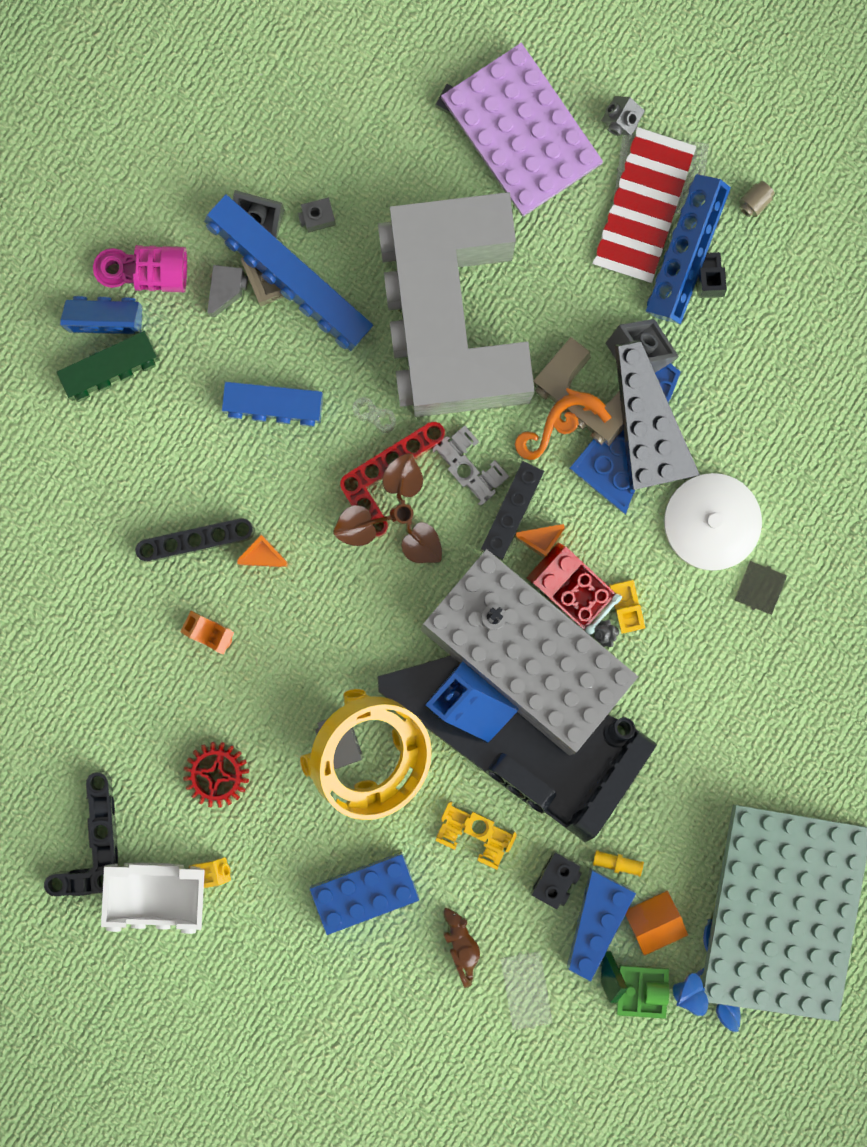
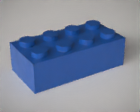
(364, 893)

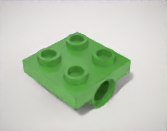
(646, 992)

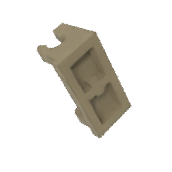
(263, 290)

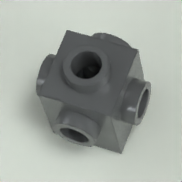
(622, 116)

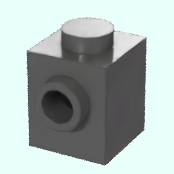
(317, 215)

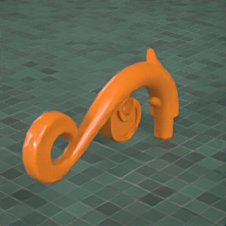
(554, 419)

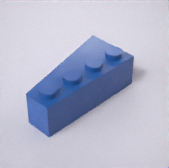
(598, 921)

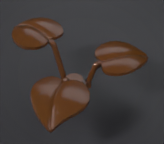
(405, 479)

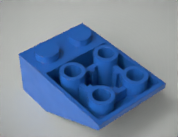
(471, 704)

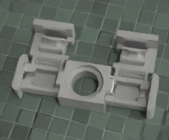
(479, 485)

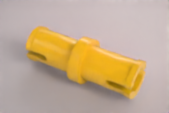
(618, 863)

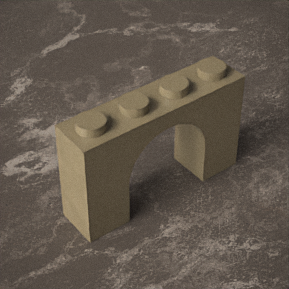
(559, 375)

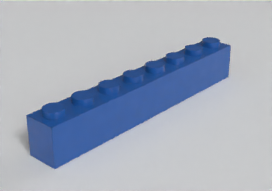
(287, 272)

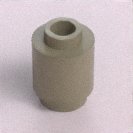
(756, 199)

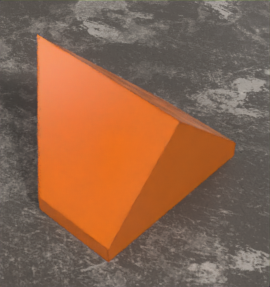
(540, 539)
(262, 554)

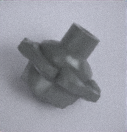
(606, 633)

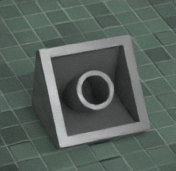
(263, 210)

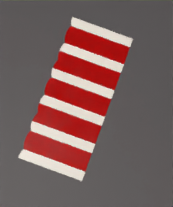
(644, 205)

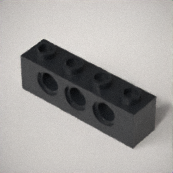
(512, 510)

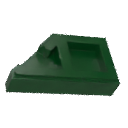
(612, 979)

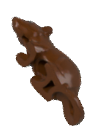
(465, 949)

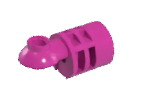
(148, 269)

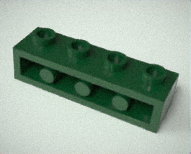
(108, 366)

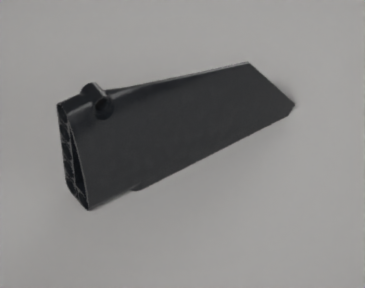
(571, 789)

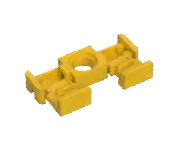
(496, 837)

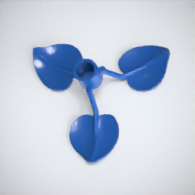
(692, 997)

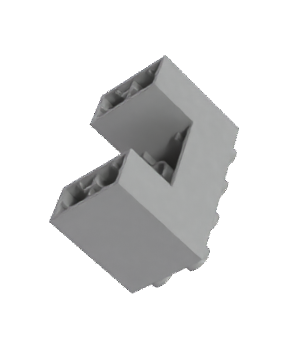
(428, 249)

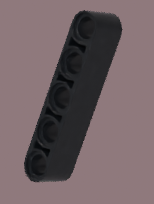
(182, 538)

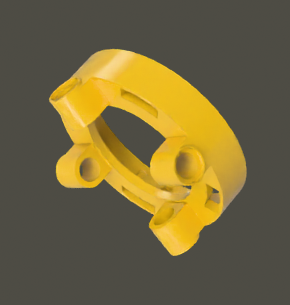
(368, 798)

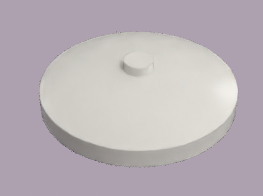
(712, 521)

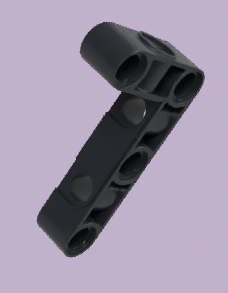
(104, 850)

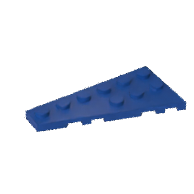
(606, 466)

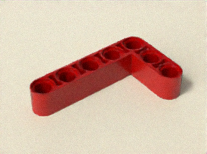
(380, 462)

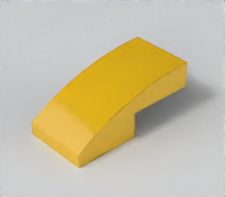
(628, 609)

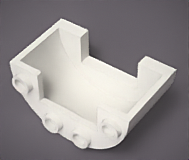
(152, 896)

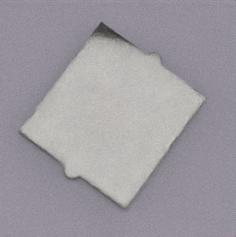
(760, 587)

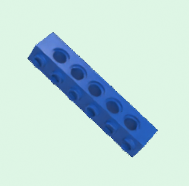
(698, 240)

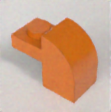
(207, 632)

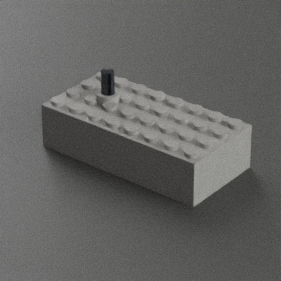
(529, 652)

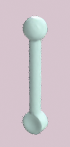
(615, 600)

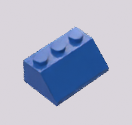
(102, 316)

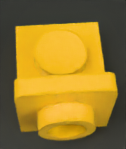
(215, 872)

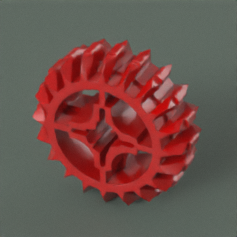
(211, 795)

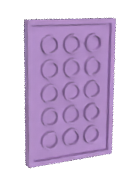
(521, 129)

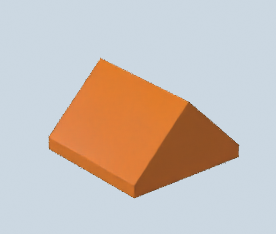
(656, 923)

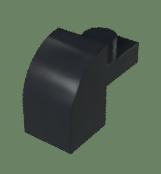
(711, 277)

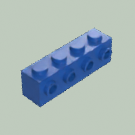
(272, 402)

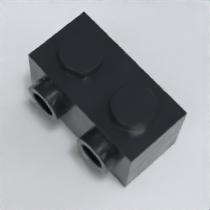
(556, 880)

